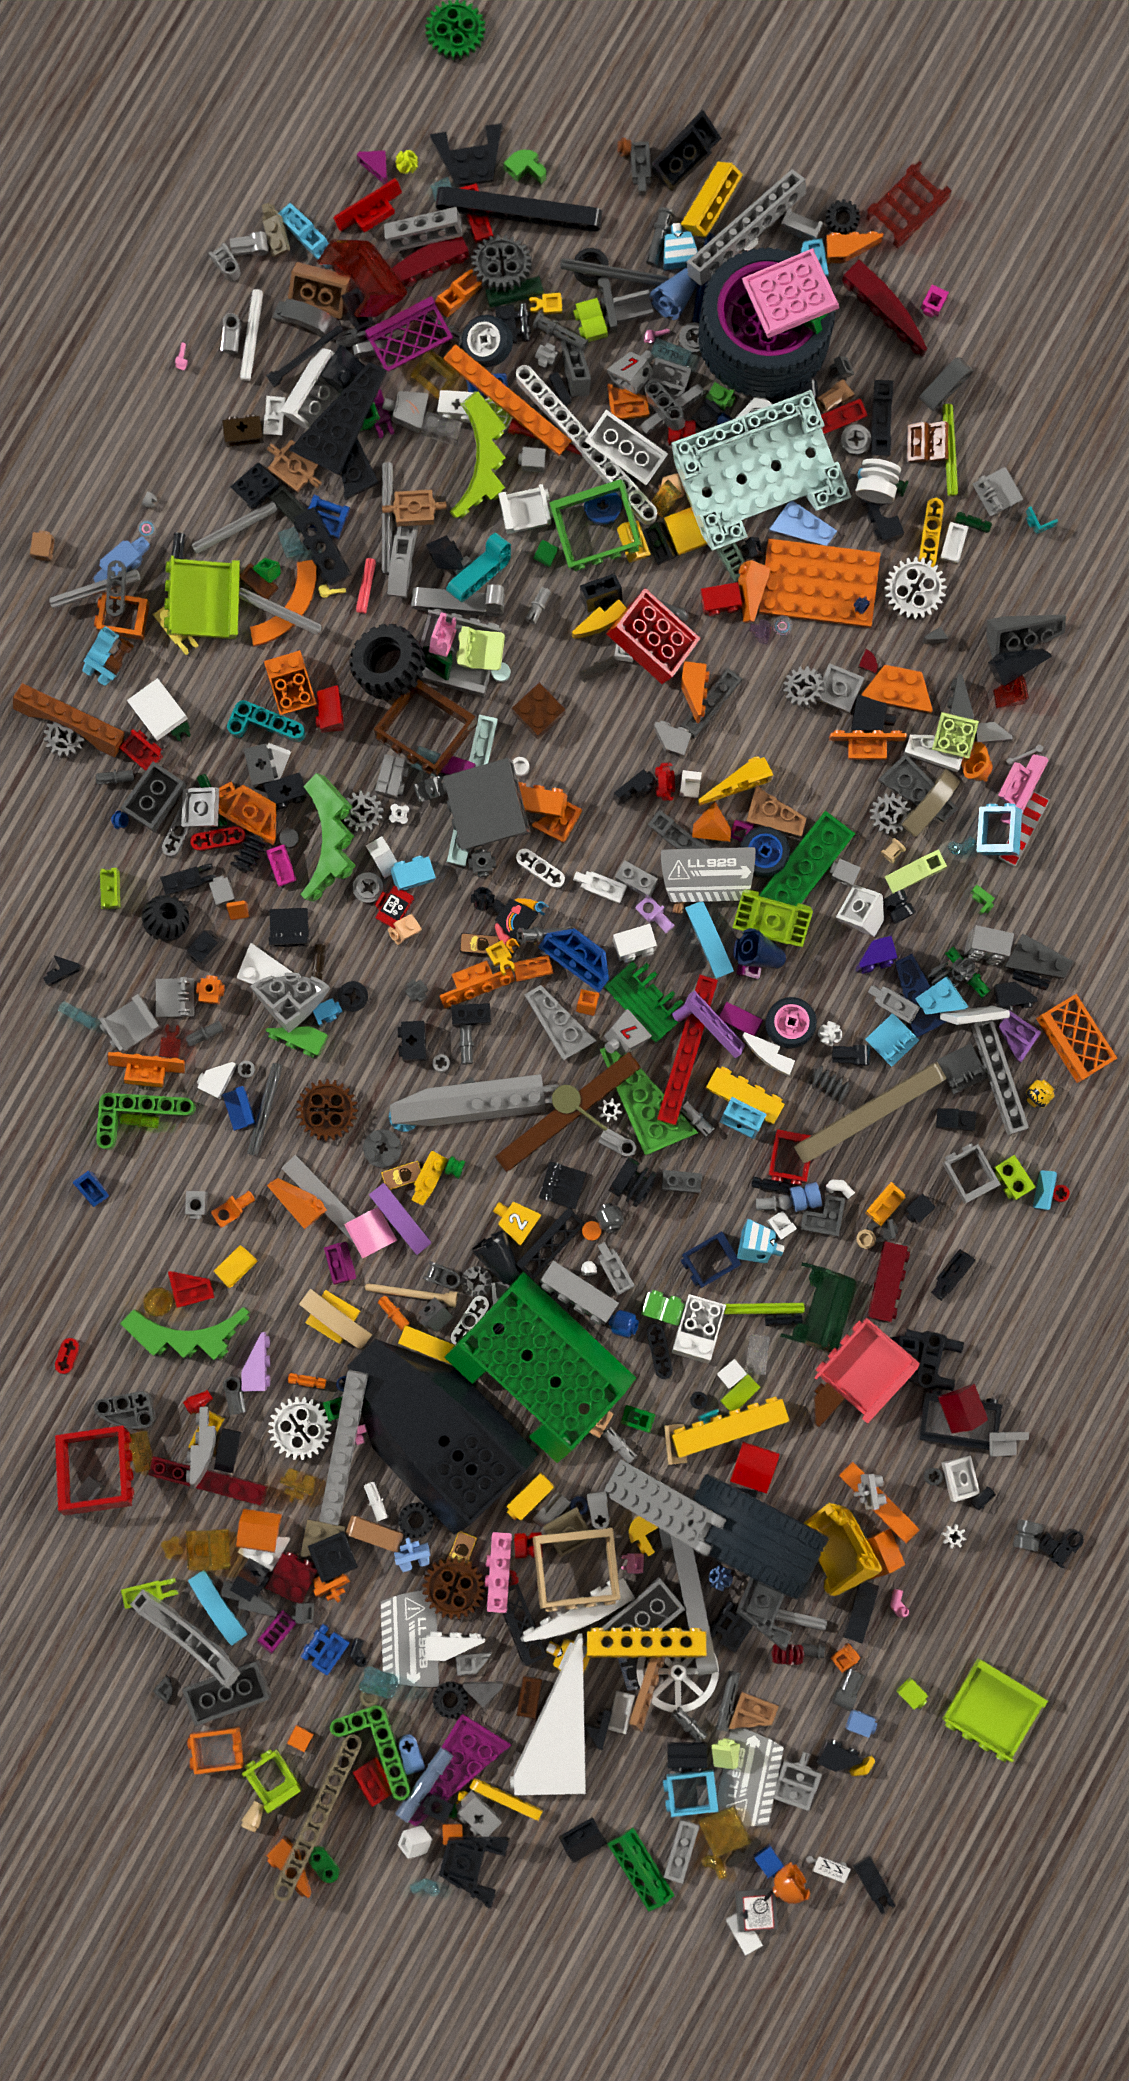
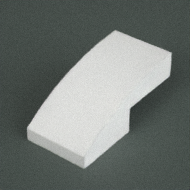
(273, 416)

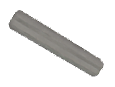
(801, 1619)

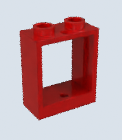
(777, 1176)

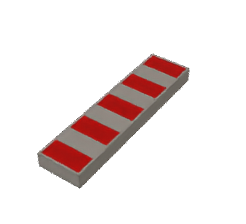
(1030, 819)

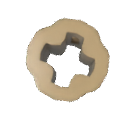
(893, 850)

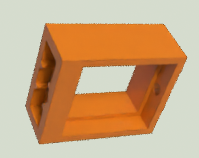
(141, 619)

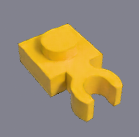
(549, 304)
(500, 956)

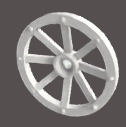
(703, 1696)

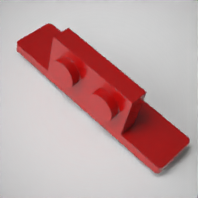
(370, 209)

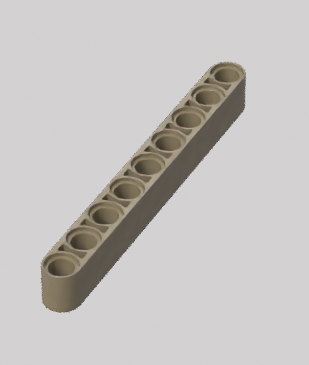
(870, 1112)
(316, 1827)

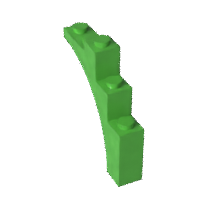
(335, 836)
(211, 1340)

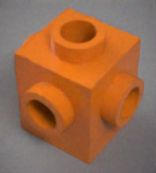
(210, 997)

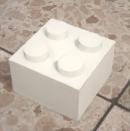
(634, 943)

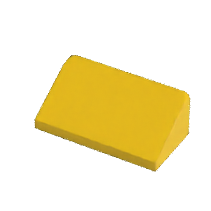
(626, 537)

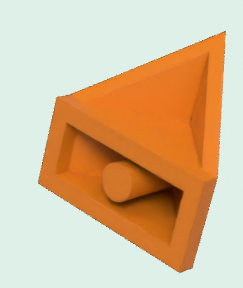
(712, 825)

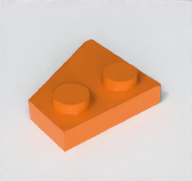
(627, 404)
(559, 827)

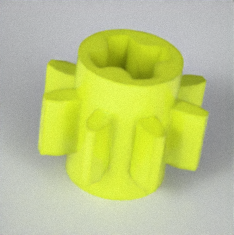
(406, 162)

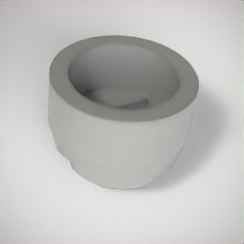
(147, 501)

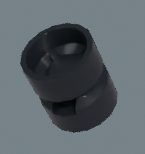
(898, 906)

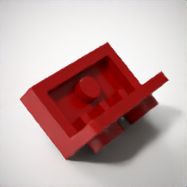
(141, 750)

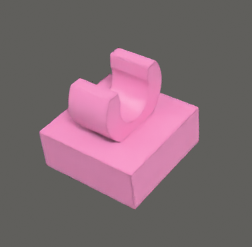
(359, 1437)
(634, 1563)

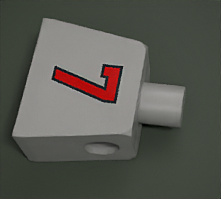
(632, 371)
(626, 1034)

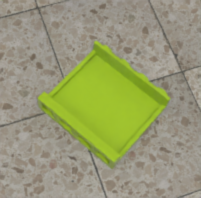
(202, 598)
(993, 1710)

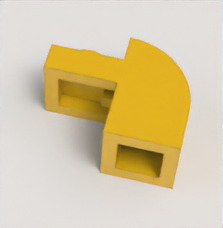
(637, 1530)

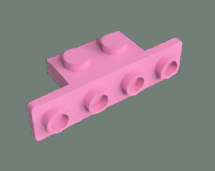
(1021, 783)
(499, 1572)

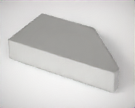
(991, 733)
(471, 1663)

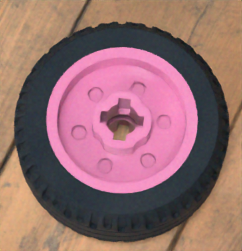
(795, 1010)

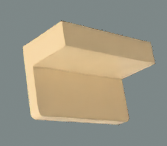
(671, 1454)

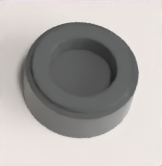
(289, 838)

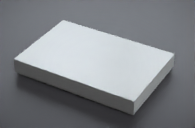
(157, 709)
(975, 1015)

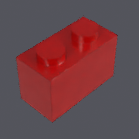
(721, 599)

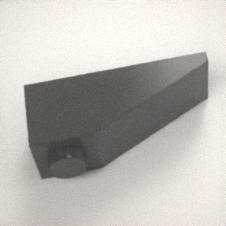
(576, 370)

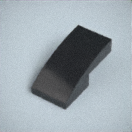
(227, 1450)

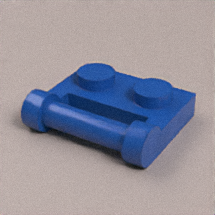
(332, 522)

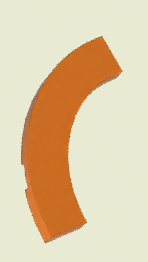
(298, 603)

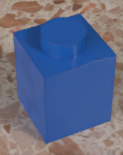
(768, 1861)

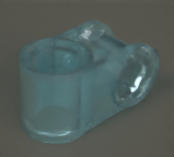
(378, 1682)

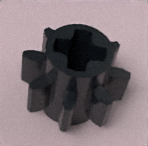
(482, 898)

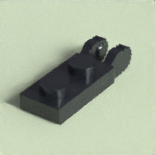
(186, 879)
(873, 1882)

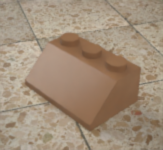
(319, 288)

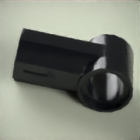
(857, 1054)

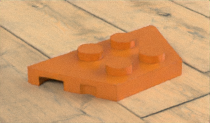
(900, 689)
(250, 812)

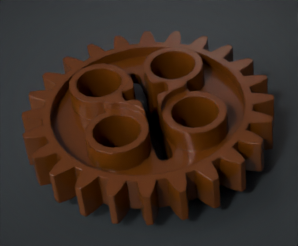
(327, 1092)
(437, 1581)

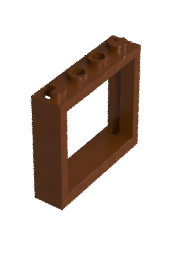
(441, 702)

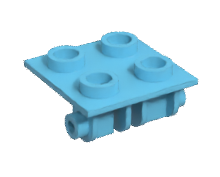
(892, 1039)

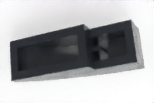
(861, 1612)

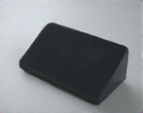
(660, 543)

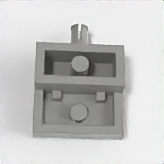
(797, 1783)

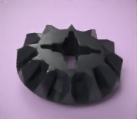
(348, 988)

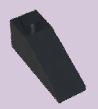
(1012, 665)

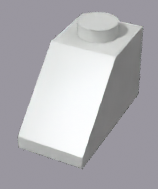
(216, 1079)

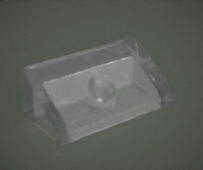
(757, 1354)

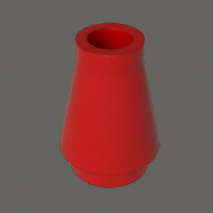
(196, 1401)

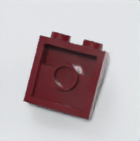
(292, 1577)

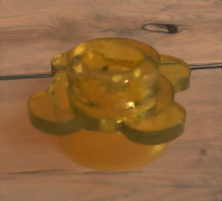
(169, 1553)

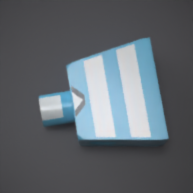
(678, 248)
(758, 1243)

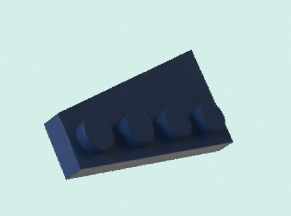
(913, 985)

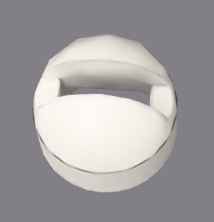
(588, 1268)

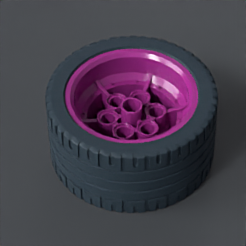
(745, 359)
(759, 1538)

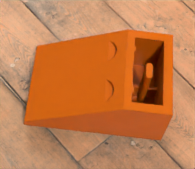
(290, 682)

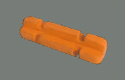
(309, 1381)

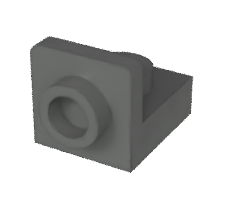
(429, 789)

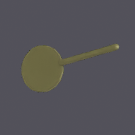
(567, 1100)

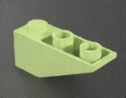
(916, 871)

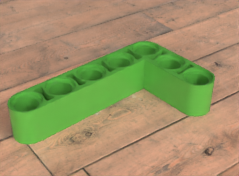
(138, 1101)
(390, 1741)

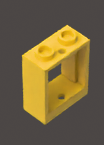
(529, 1497)

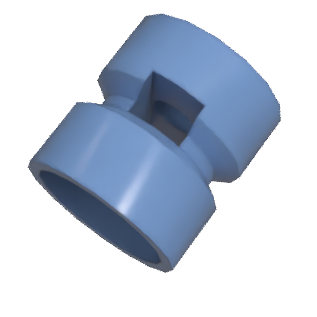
(806, 1196)

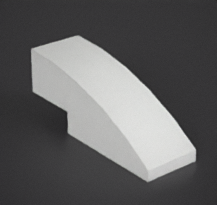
(768, 1054)

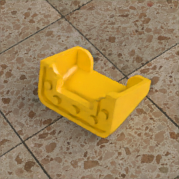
(847, 1554)

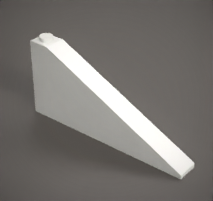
(555, 1750)

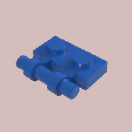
(329, 1654)

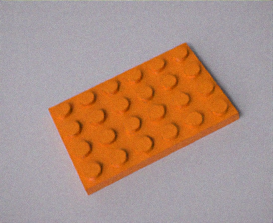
(819, 582)

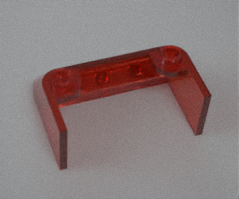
(369, 272)

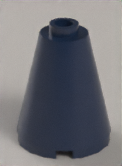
(758, 951)

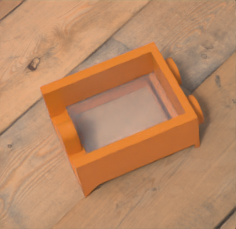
(216, 1750)

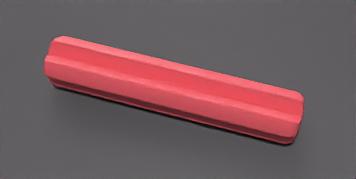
(366, 584)

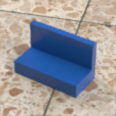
(239, 1108)

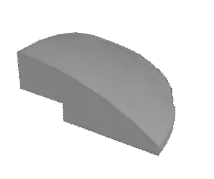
(290, 997)

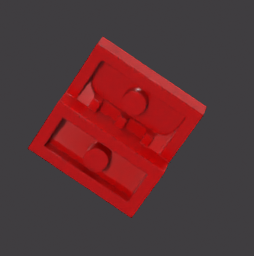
(754, 1467)

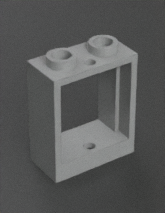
(993, 1183)

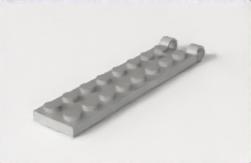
(662, 1506)

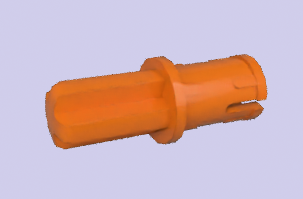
(393, 1312)

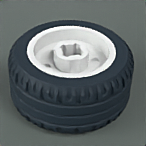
(498, 336)

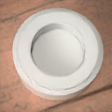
(521, 766)

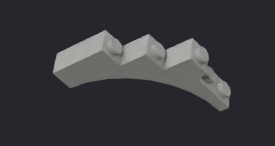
(188, 1636)

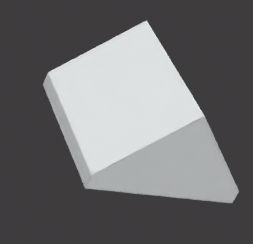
(960, 1478)

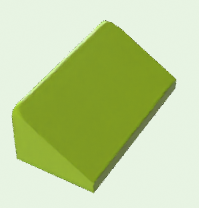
(740, 1393)

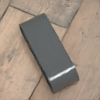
(663, 398)

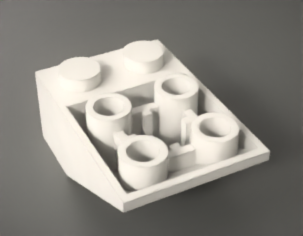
(698, 1329)

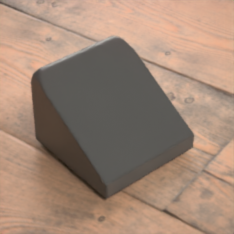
(935, 636)

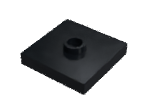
(332, 1556)

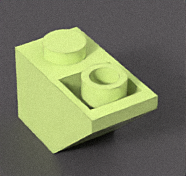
(726, 1753)

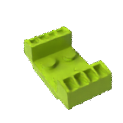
(773, 918)

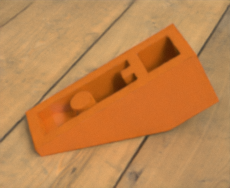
(751, 586)
(301, 1204)

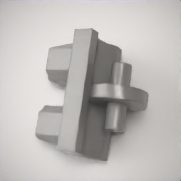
(868, 1492)

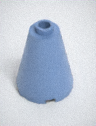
(673, 295)

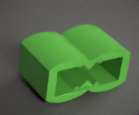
(663, 1308)

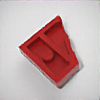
(190, 1289)

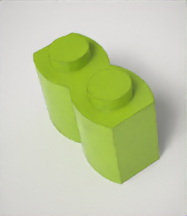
(591, 320)

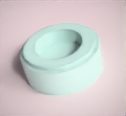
(502, 674)

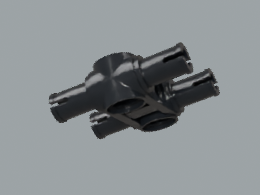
(931, 1357)

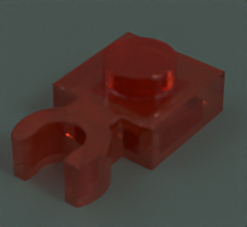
(170, 1046)

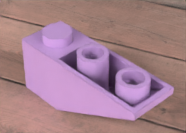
(255, 1370)

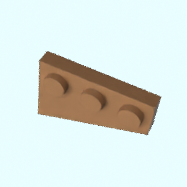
(770, 812)

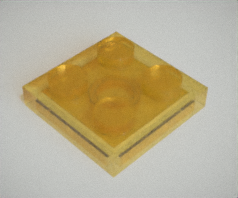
(724, 1831)

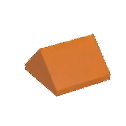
(258, 1530)
(886, 1552)

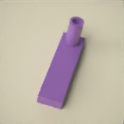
(697, 1006)

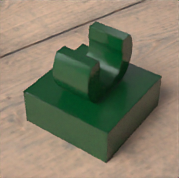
(183, 727)

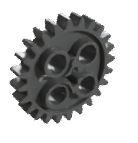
(518, 261)

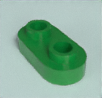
(324, 1864)

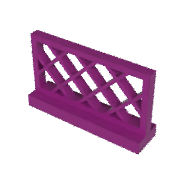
(405, 318)

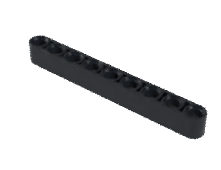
(519, 209)

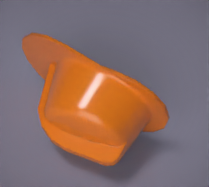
(978, 764)

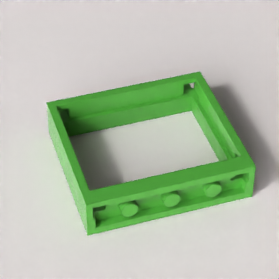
(585, 496)

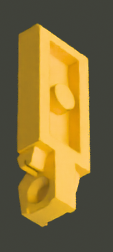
(428, 1177)

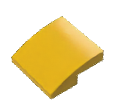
(684, 531)
(342, 1306)

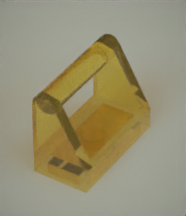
(440, 366)

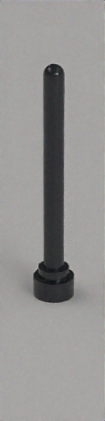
(276, 376)

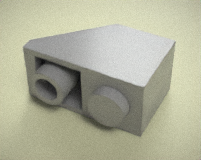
(673, 740)

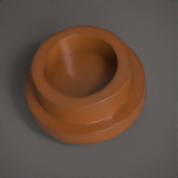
(624, 147)

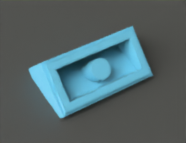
(1044, 1190)

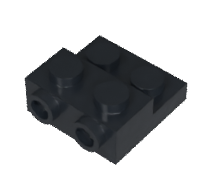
(639, 785)

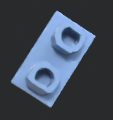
(411, 1552)

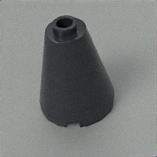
(498, 1257)

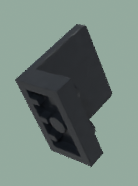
(289, 927)

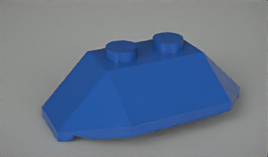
(578, 956)

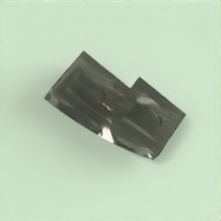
(739, 1855)

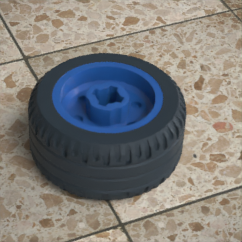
(772, 842)

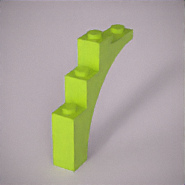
(488, 456)

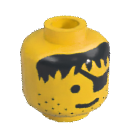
(1040, 1093)

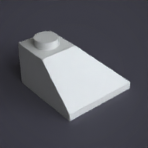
(863, 910)

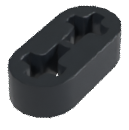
(560, 389)

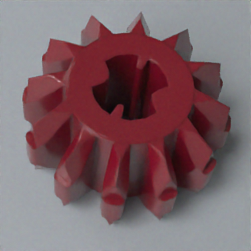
(792, 1656)

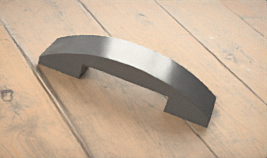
(673, 833)

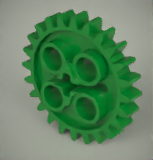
(445, 41)

